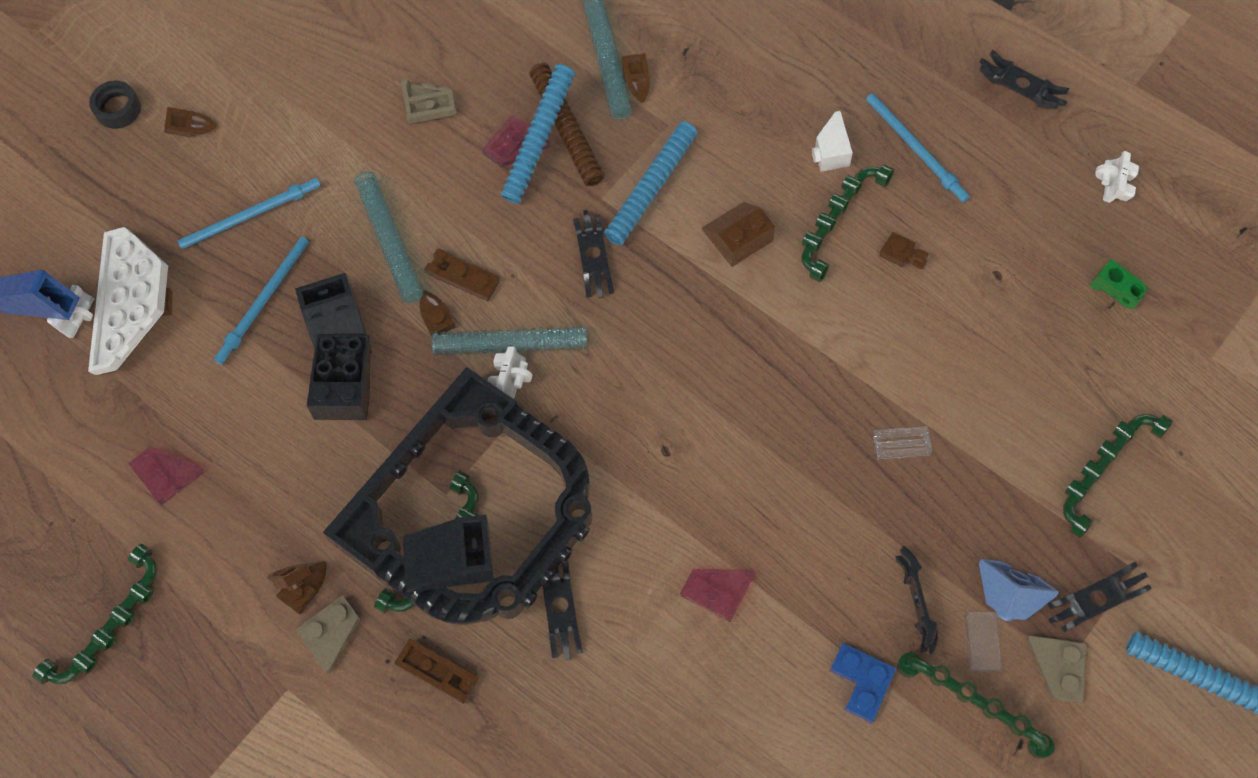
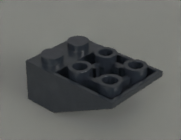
(330, 308)
(340, 378)
(449, 554)

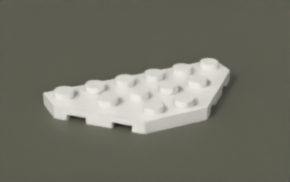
(127, 299)

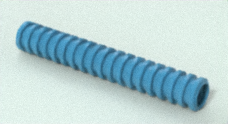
(538, 133)
(651, 183)
(1194, 671)

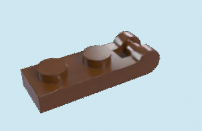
(462, 275)
(435, 670)

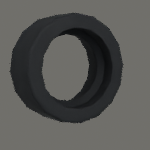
(107, 91)

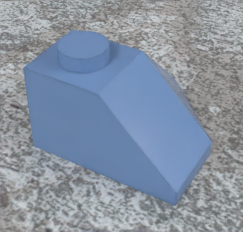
(1013, 592)

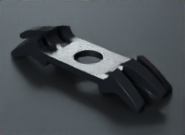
(1007, 73)
(597, 265)
(1109, 586)
(565, 621)
(925, 626)

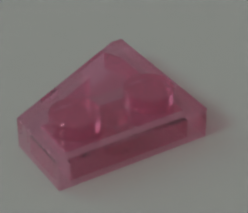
(507, 141)
(164, 473)
(717, 590)

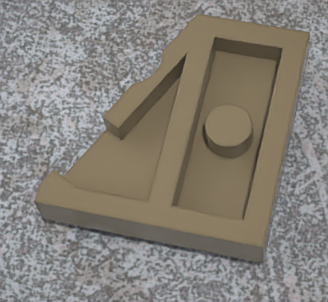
(427, 102)
(329, 632)
(1061, 666)

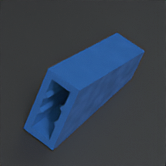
(36, 295)

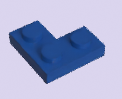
(870, 677)

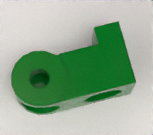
(1119, 284)

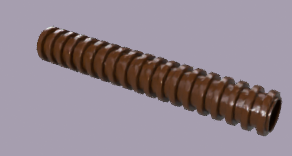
(570, 131)

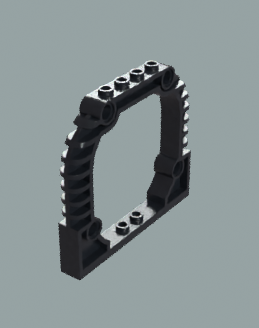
(469, 403)

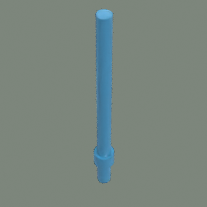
(948, 180)
(295, 192)
(234, 339)

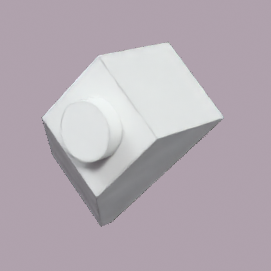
(832, 145)

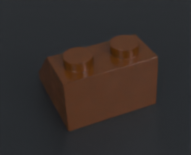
(740, 232)

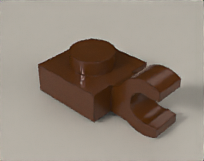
(901, 250)

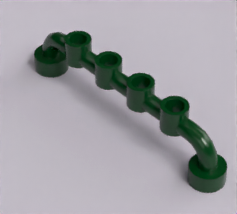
(838, 205)
(1108, 453)
(460, 483)
(103, 636)
(1039, 744)

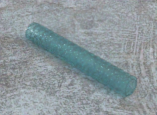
(607, 58)
(388, 237)
(501, 340)

